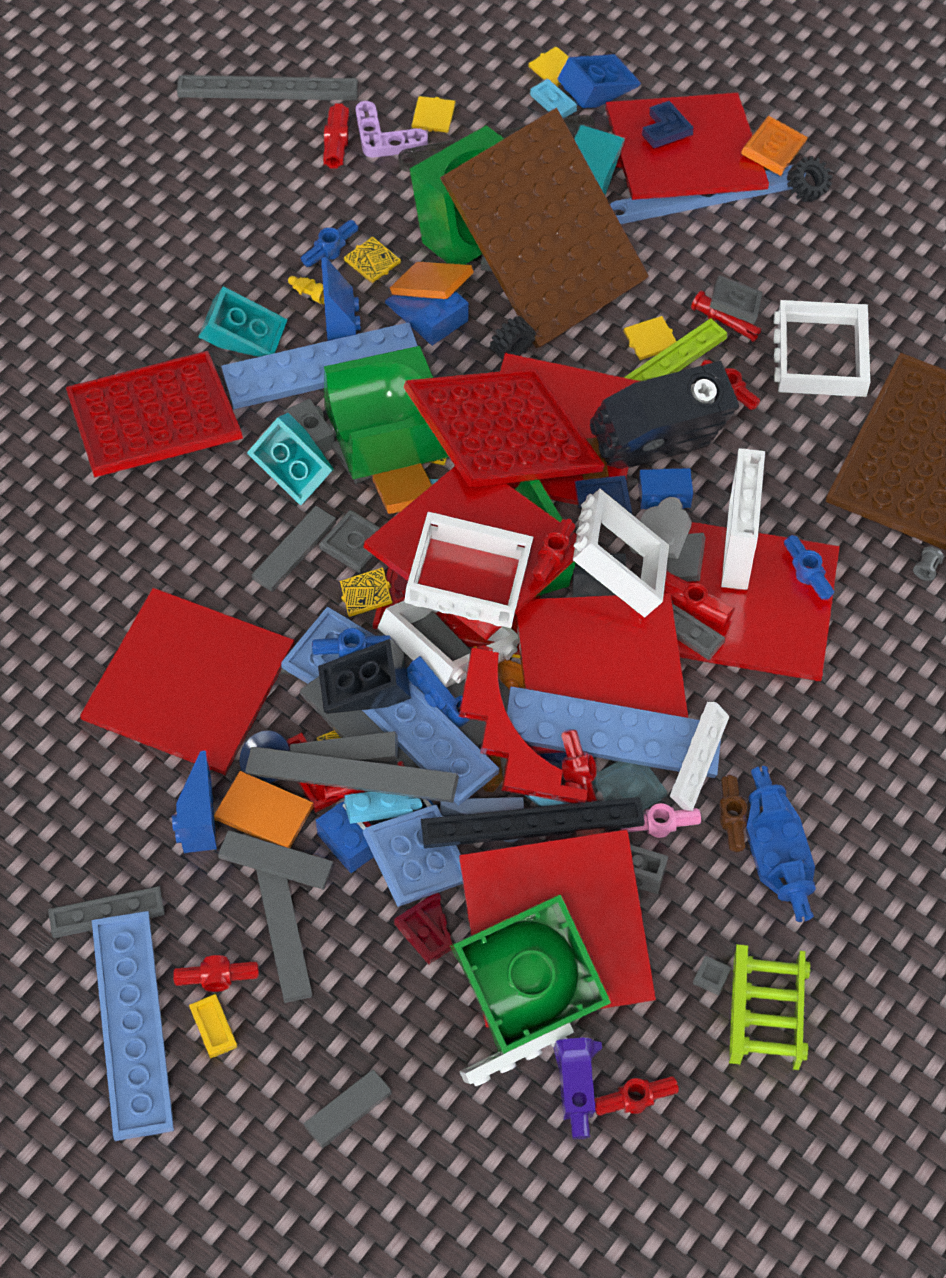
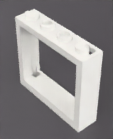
(828, 314)
(743, 519)
(476, 537)
(639, 593)
(397, 624)

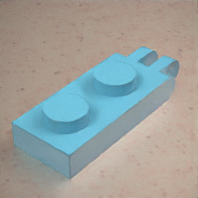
(377, 806)

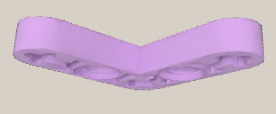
(382, 140)

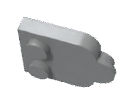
(669, 524)

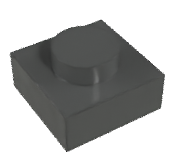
(712, 975)

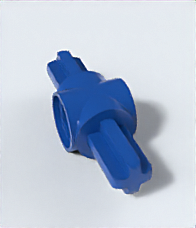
(329, 243)
(810, 576)
(339, 644)

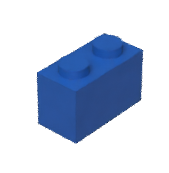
(665, 483)

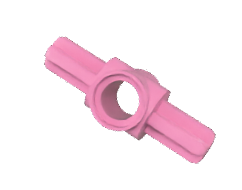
(672, 818)

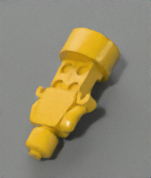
(308, 286)

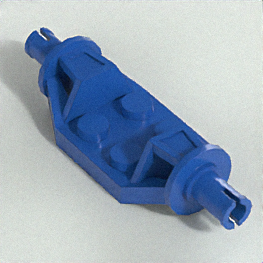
(780, 844)

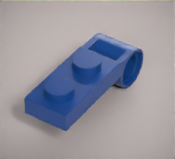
(435, 692)

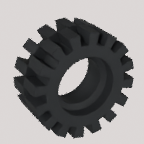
(819, 174)
(513, 337)

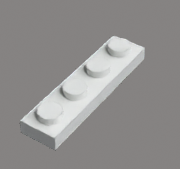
(699, 756)
(480, 1071)

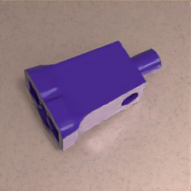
(576, 1081)

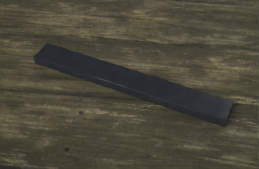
(531, 822)

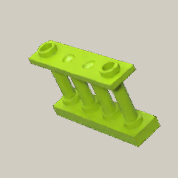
(744, 1018)

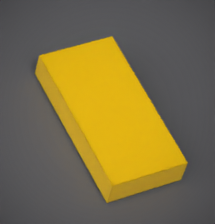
(213, 1026)

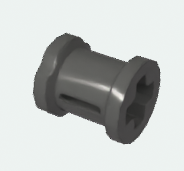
(928, 564)

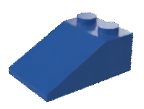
(596, 79)
(339, 303)
(431, 316)
(195, 810)

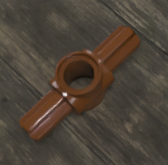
(733, 824)

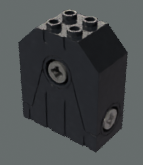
(664, 416)

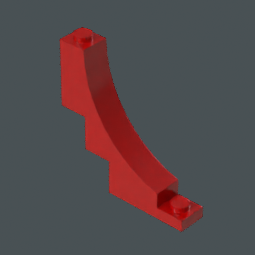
(524, 769)

